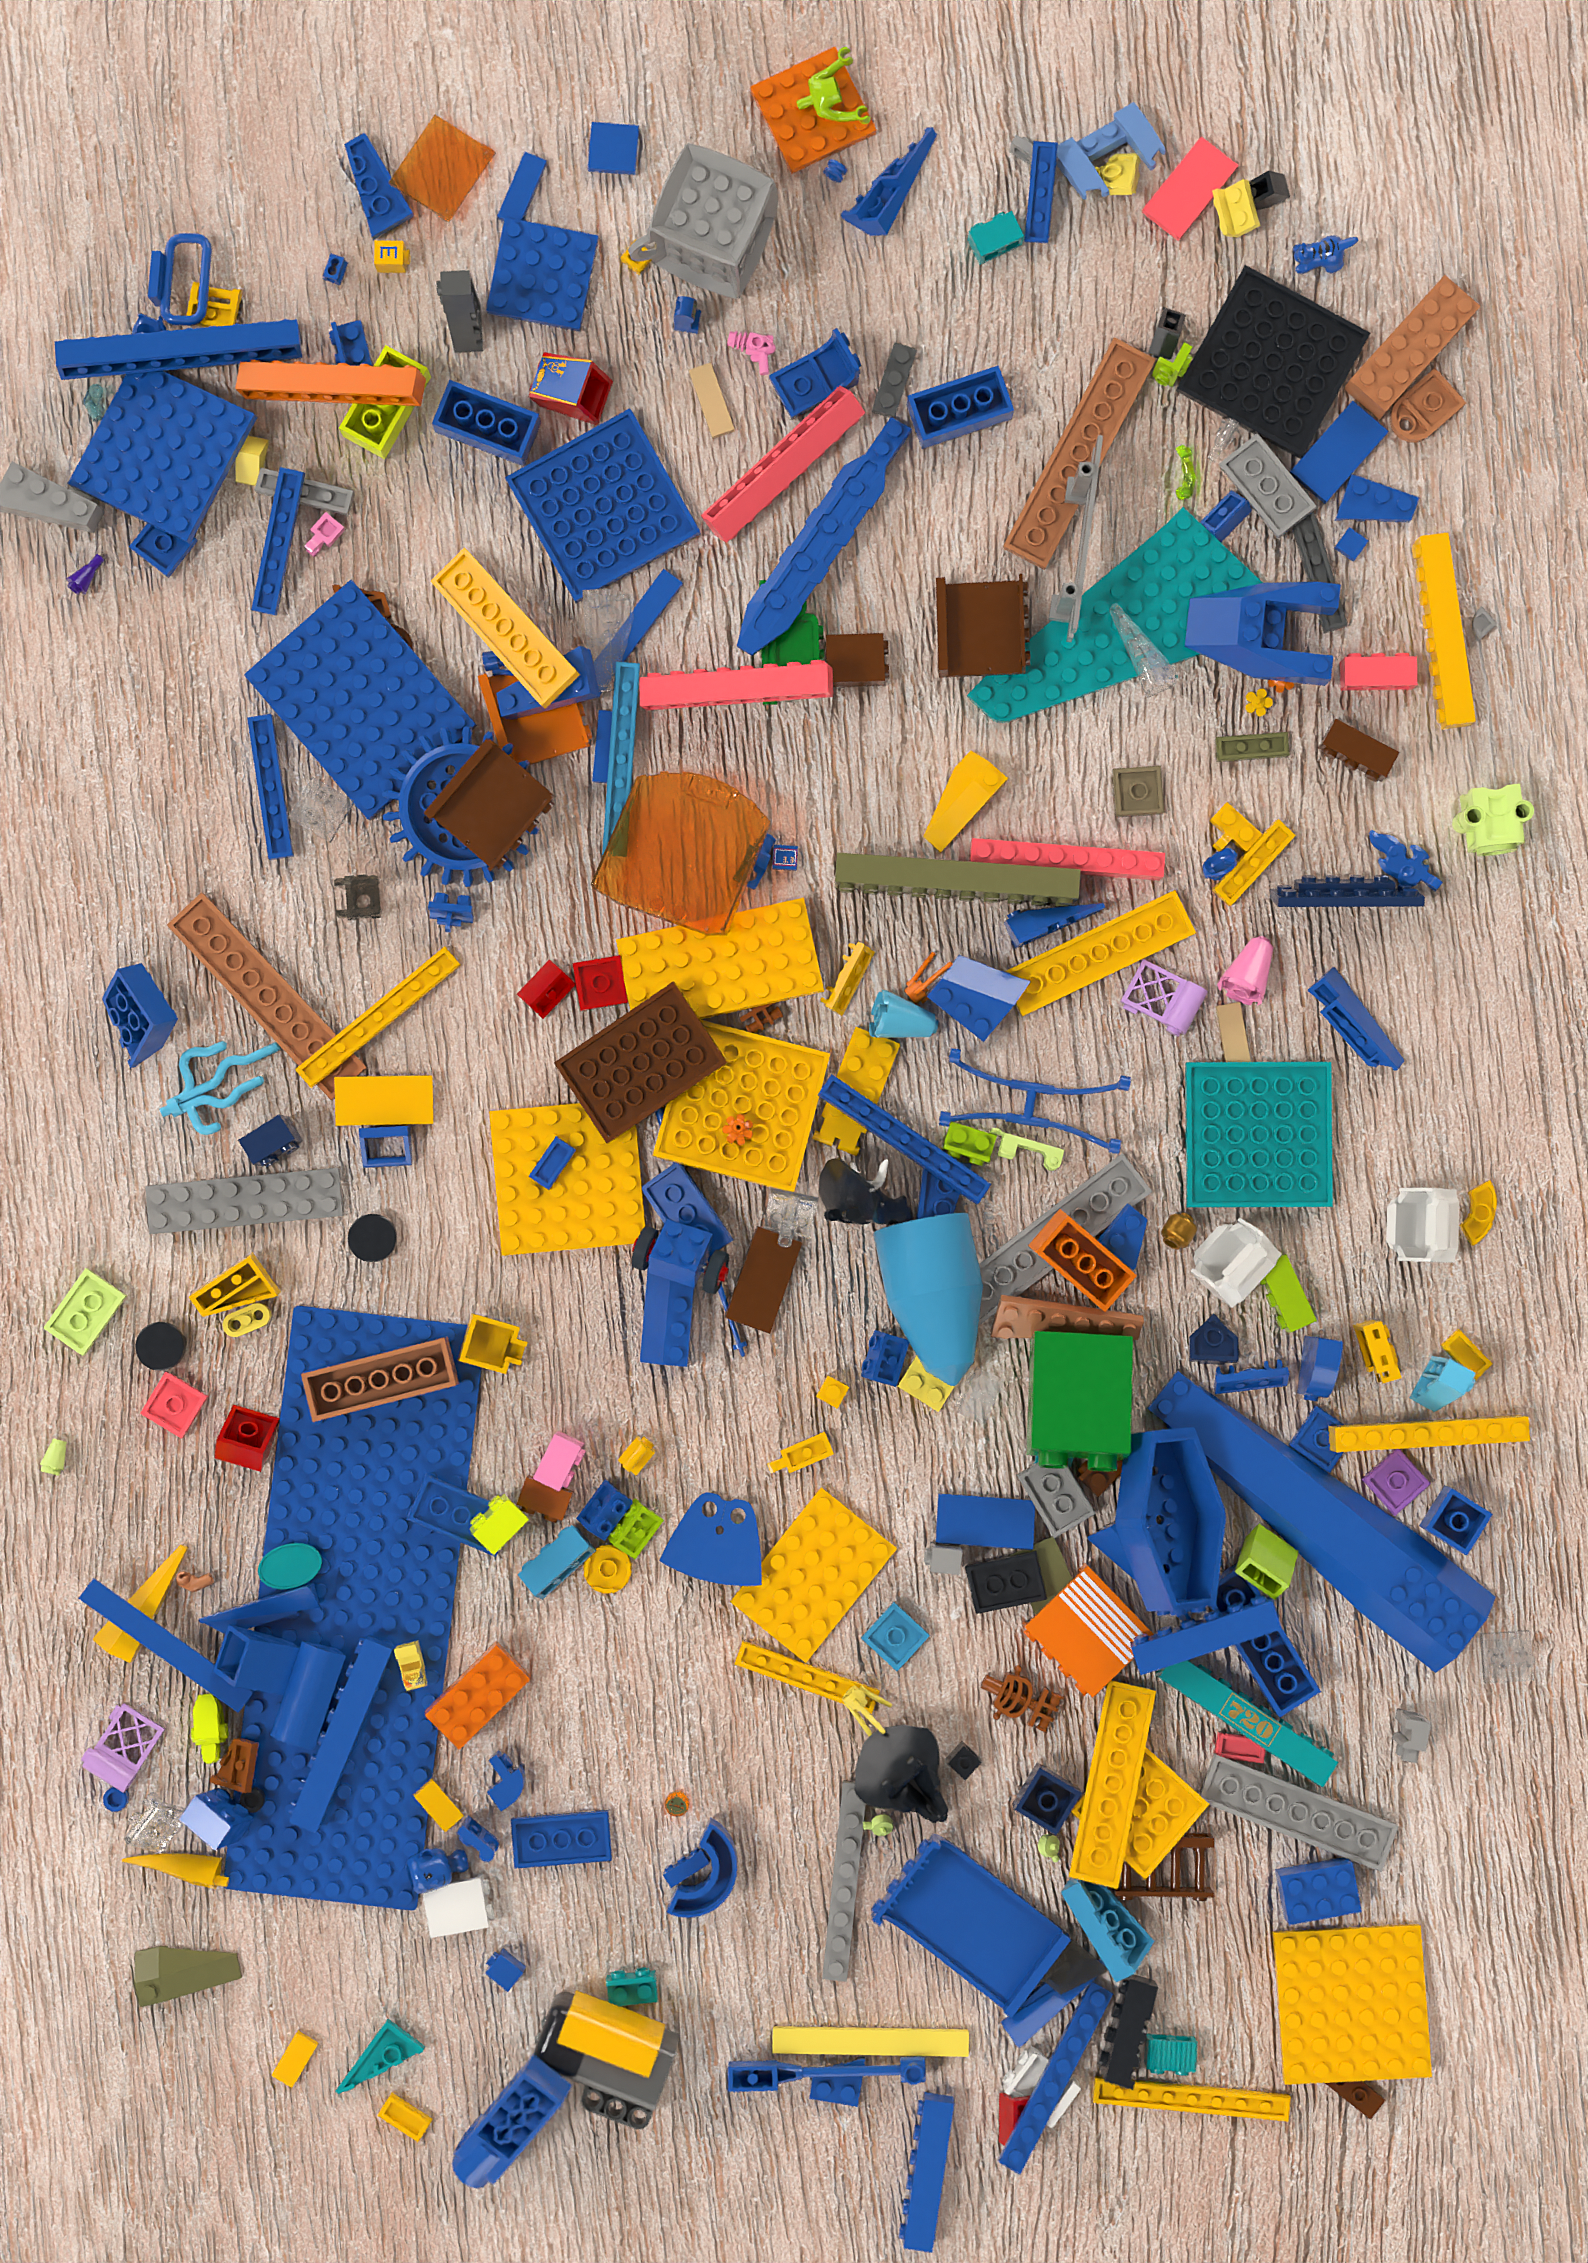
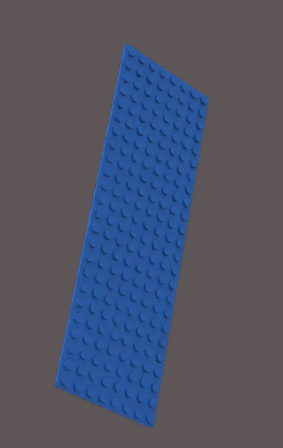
(348, 1495)

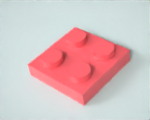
(174, 1404)

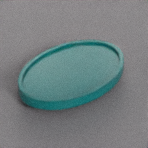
(290, 1566)

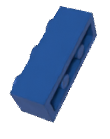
(686, 1867)

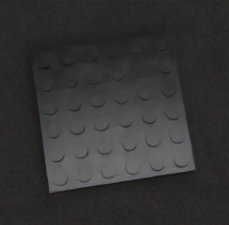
(1273, 361)

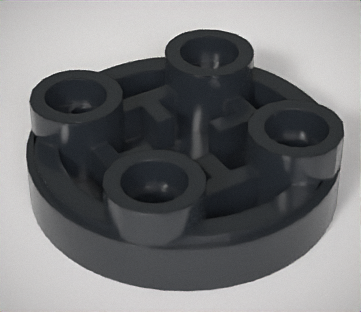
(372, 1238)
(160, 1346)

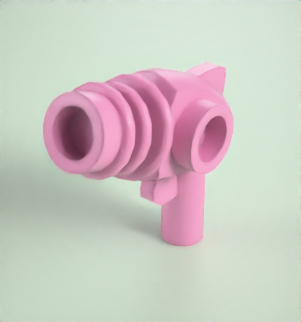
(756, 345)

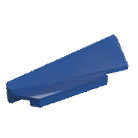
(1354, 1022)
(264, 1609)
(1038, 2010)

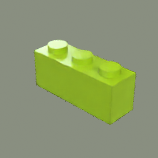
(1287, 1296)

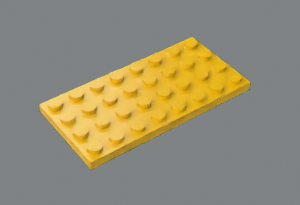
(758, 962)

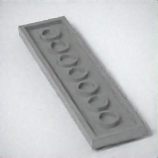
(244, 1201)
(1298, 1812)

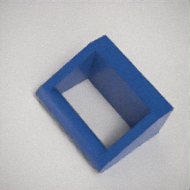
(385, 1132)

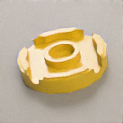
(607, 1569)

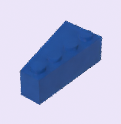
(517, 701)

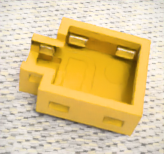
(491, 1344)
(1381, 1351)

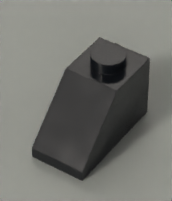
(1269, 189)
(1167, 333)

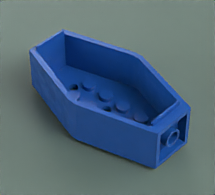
(1190, 1525)

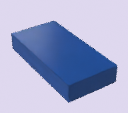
(552, 1163)

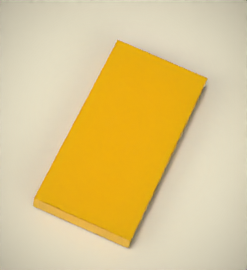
(383, 1100)

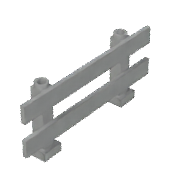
(1080, 491)

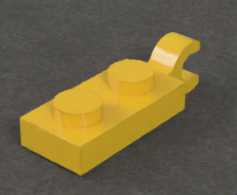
(802, 1454)

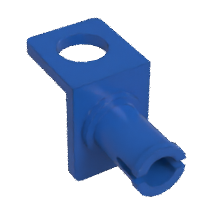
(762, 861)

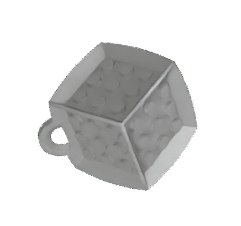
(710, 221)

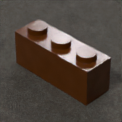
(1358, 751)

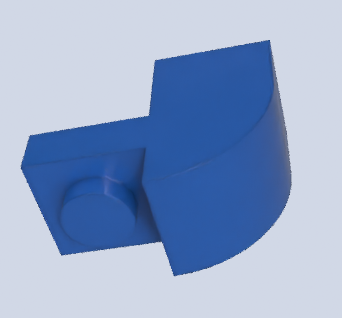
(510, 1785)

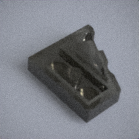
(1073, 1969)

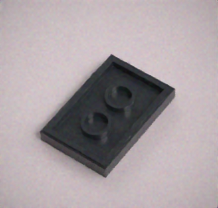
(1006, 1582)

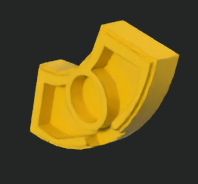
(1481, 1214)

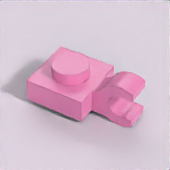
(325, 532)

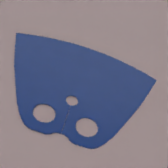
(712, 1557)

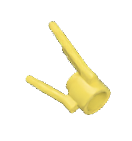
(856, 1700)

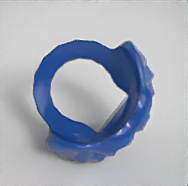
(1220, 864)

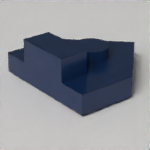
(1213, 1343)

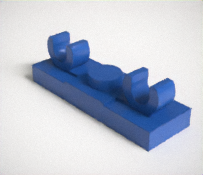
(1251, 1378)

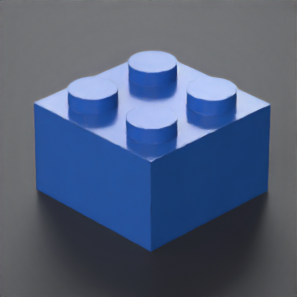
(1455, 1520)
(216, 1818)

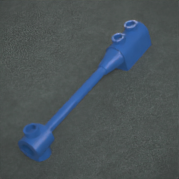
(768, 2074)

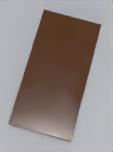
(762, 1281)

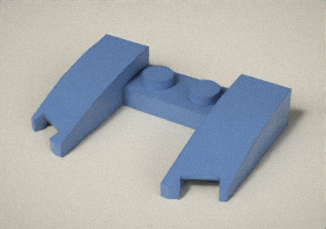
(1128, 126)

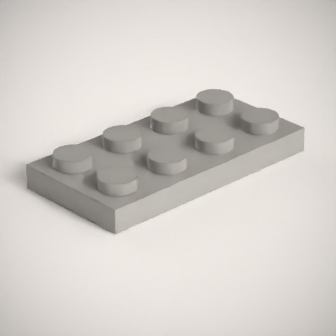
(1267, 486)

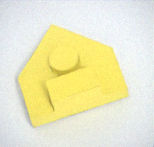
(1121, 174)

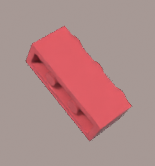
(1378, 672)

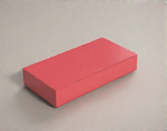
(1238, 1748)

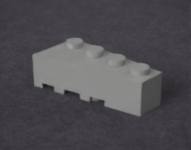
(39, 498)

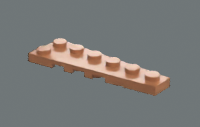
(1023, 1316)

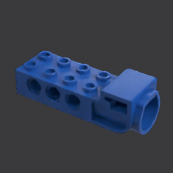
(509, 2124)

